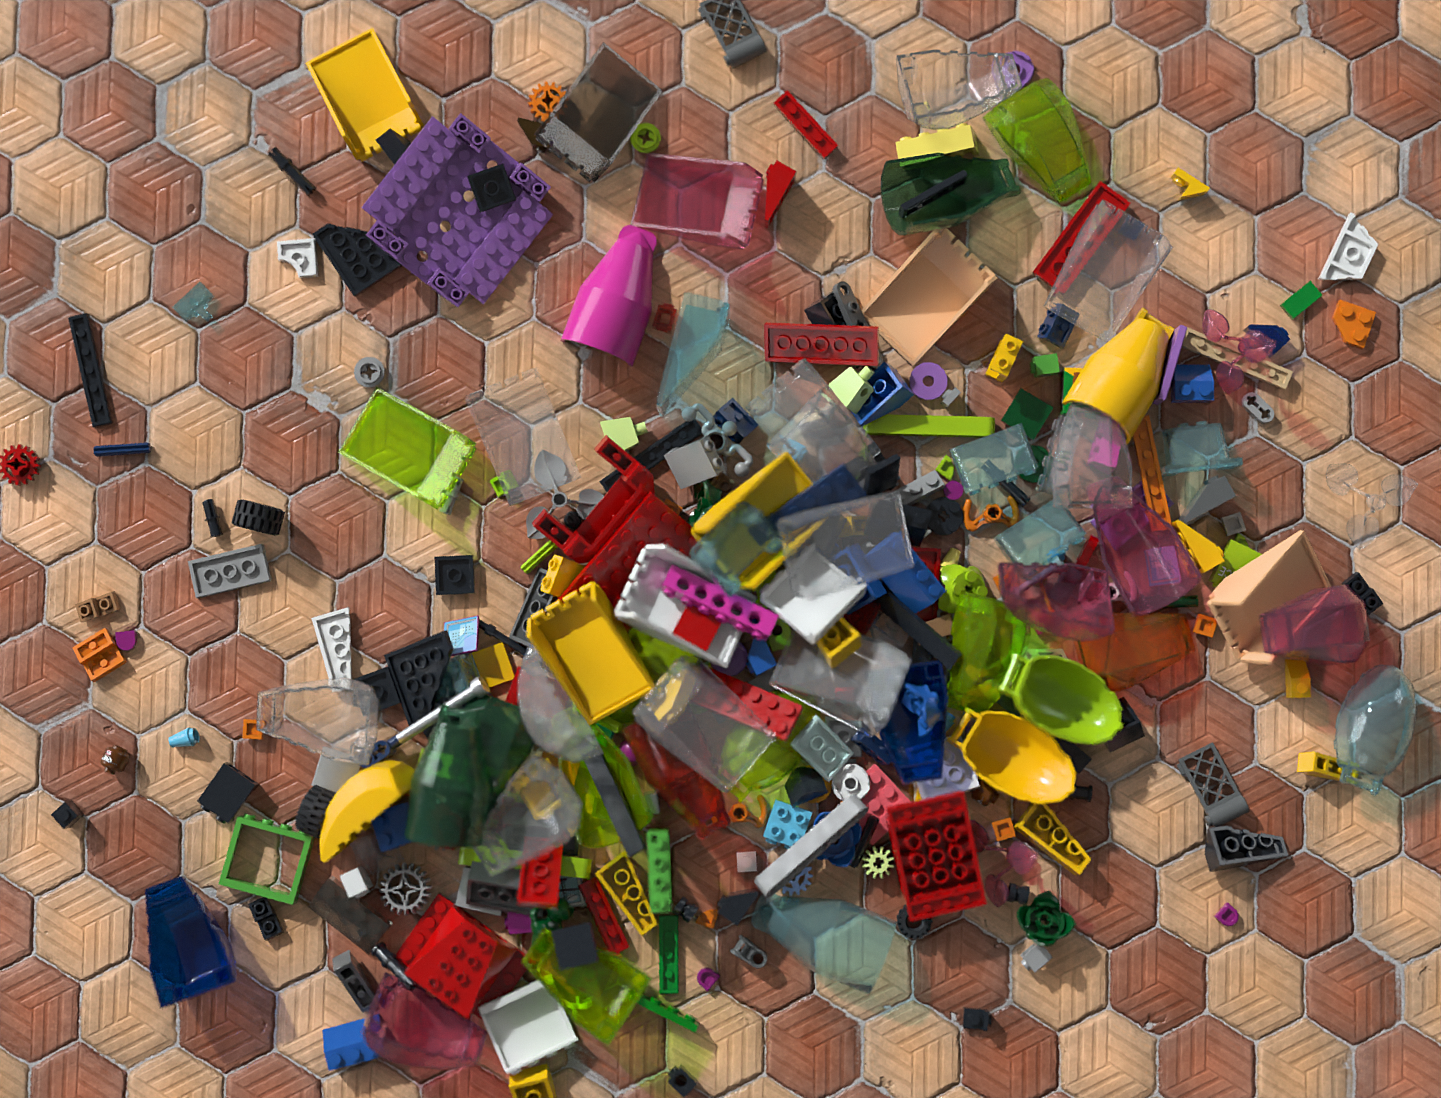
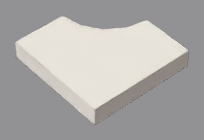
(301, 255)

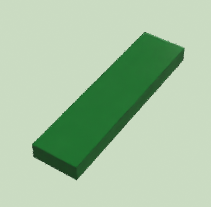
(668, 954)

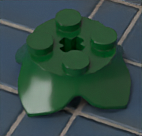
(707, 497)
(1045, 908)

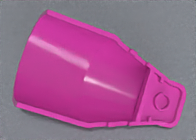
(616, 297)

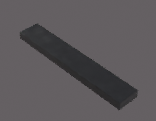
(90, 370)
(655, 453)
(918, 630)
(615, 805)

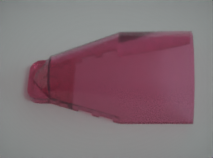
(1144, 557)

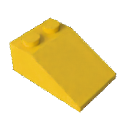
(1201, 550)
(532, 1083)

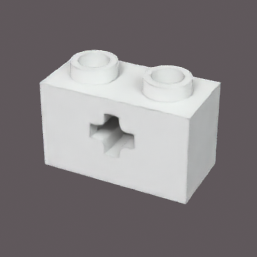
(356, 882)

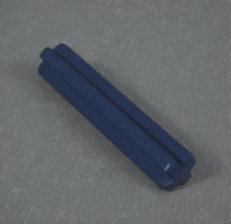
(122, 449)

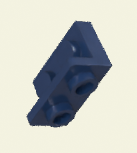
(1055, 329)
(734, 412)
(872, 746)

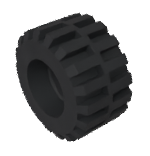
(258, 517)
(313, 810)

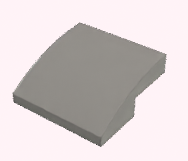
(333, 773)

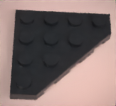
(355, 256)
(419, 673)

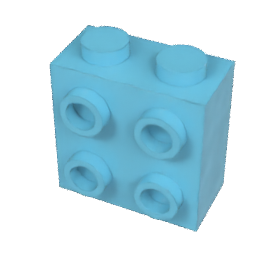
(786, 824)

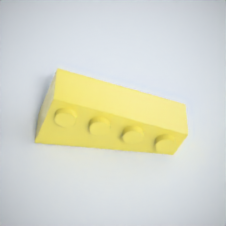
(947, 141)

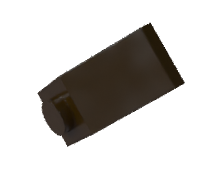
(529, 128)

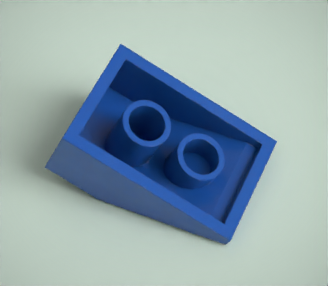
(888, 394)
(390, 827)

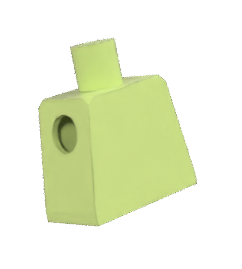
(853, 387)
(623, 431)

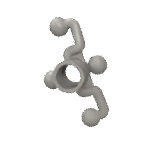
(728, 429)

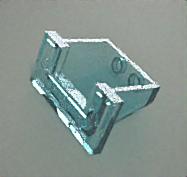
(1196, 449)

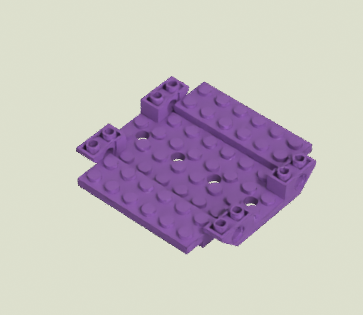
(430, 188)

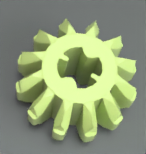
(883, 866)

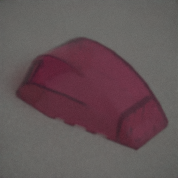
(1058, 599)
(1318, 627)
(419, 1030)

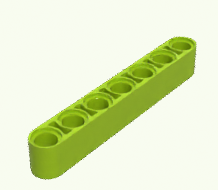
(931, 426)
(569, 865)

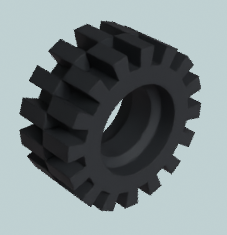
(910, 932)

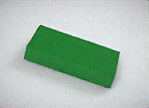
(1301, 300)

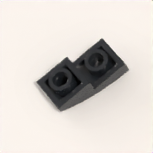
(1361, 588)
(266, 918)

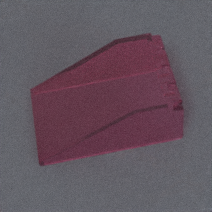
(698, 199)

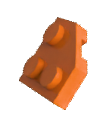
(1353, 323)

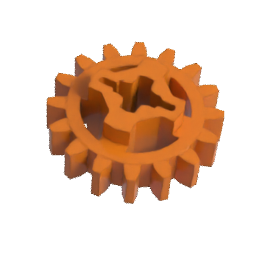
(541, 102)

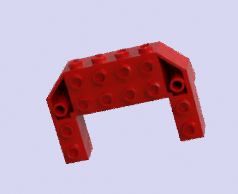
(608, 513)

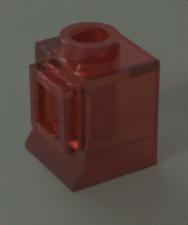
(666, 309)

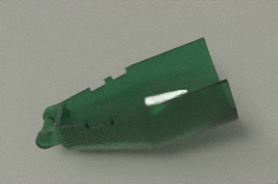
(913, 175)
(449, 785)

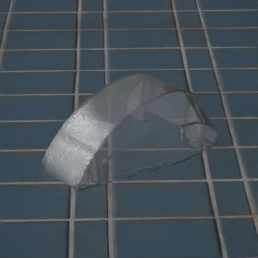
(954, 87)
(822, 439)
(1091, 462)
(551, 714)
(324, 716)
(530, 818)

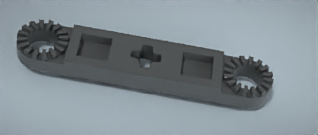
(850, 309)

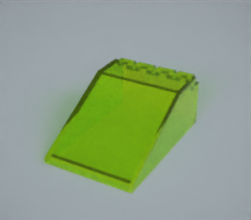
(408, 448)

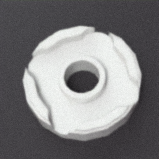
(851, 771)

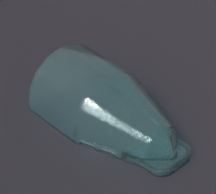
(829, 936)

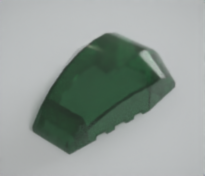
(503, 741)

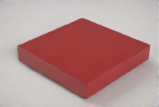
(697, 627)

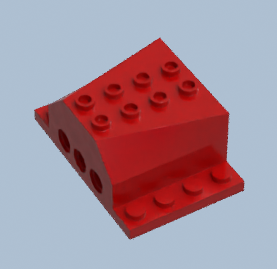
(935, 855)
(460, 958)

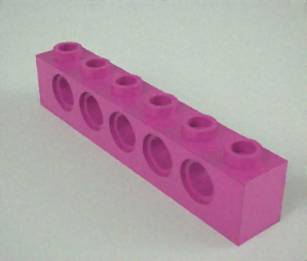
(695, 584)

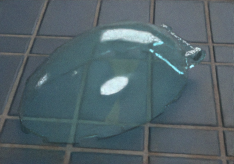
(1375, 726)

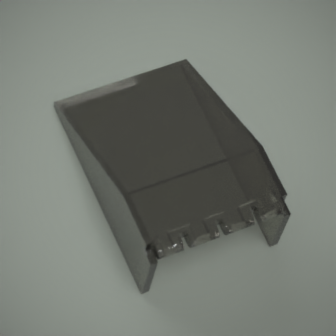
(598, 113)

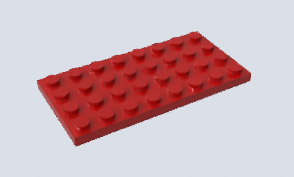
(647, 524)

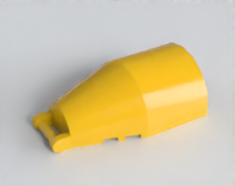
(1125, 373)

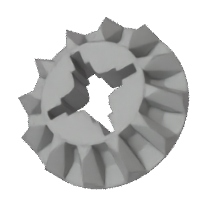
(362, 367)

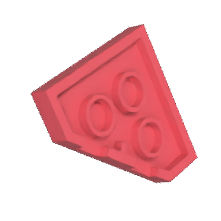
(881, 795)

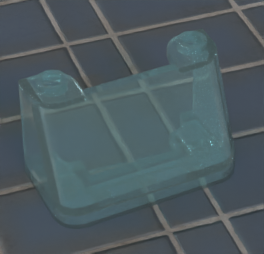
(735, 545)

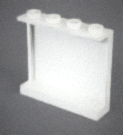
(808, 616)
(526, 1026)

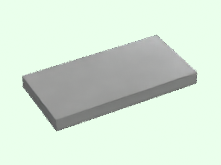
(229, 571)

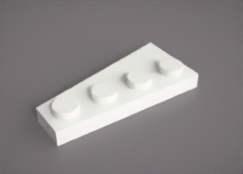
(335, 642)

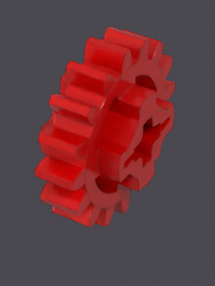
(19, 457)

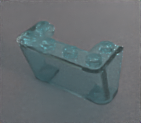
(994, 459)
(1040, 536)

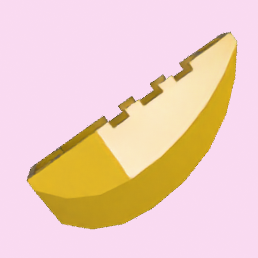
(361, 802)

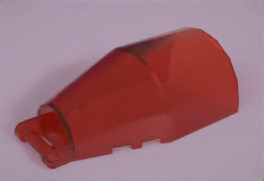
(677, 783)

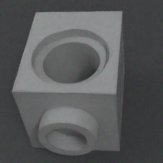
(1035, 957)

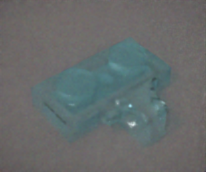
(195, 303)

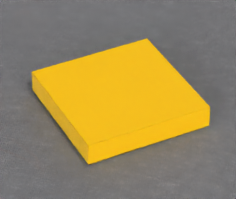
(494, 664)

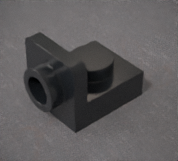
(976, 1018)

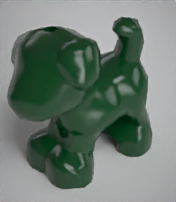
(553, 920)

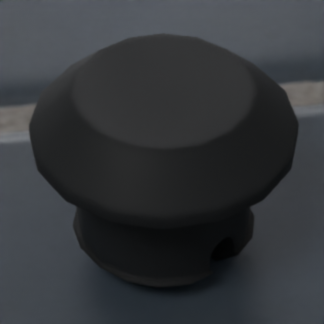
(572, 519)

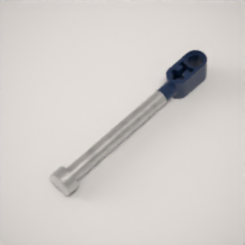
(478, 688)

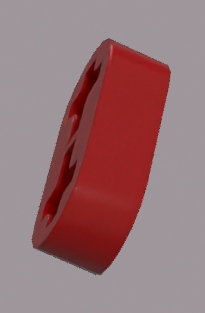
(1087, 550)

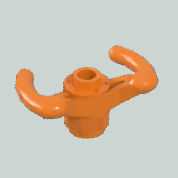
(998, 513)
(756, 821)

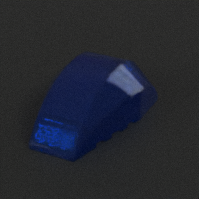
(914, 756)
(185, 944)

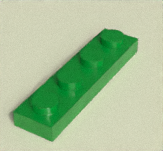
(670, 1013)

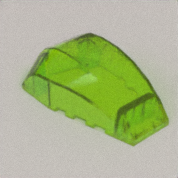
(1042, 138)
(986, 638)
(593, 994)

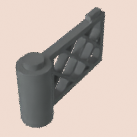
(739, 51)
(1225, 809)

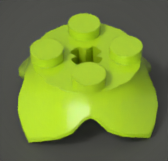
(955, 579)

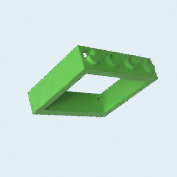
(268, 825)
(659, 870)

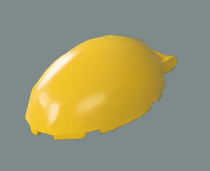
(1015, 757)

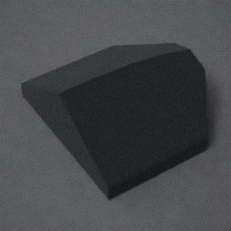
(804, 785)

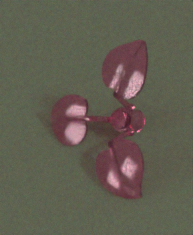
(1253, 346)
(1018, 855)

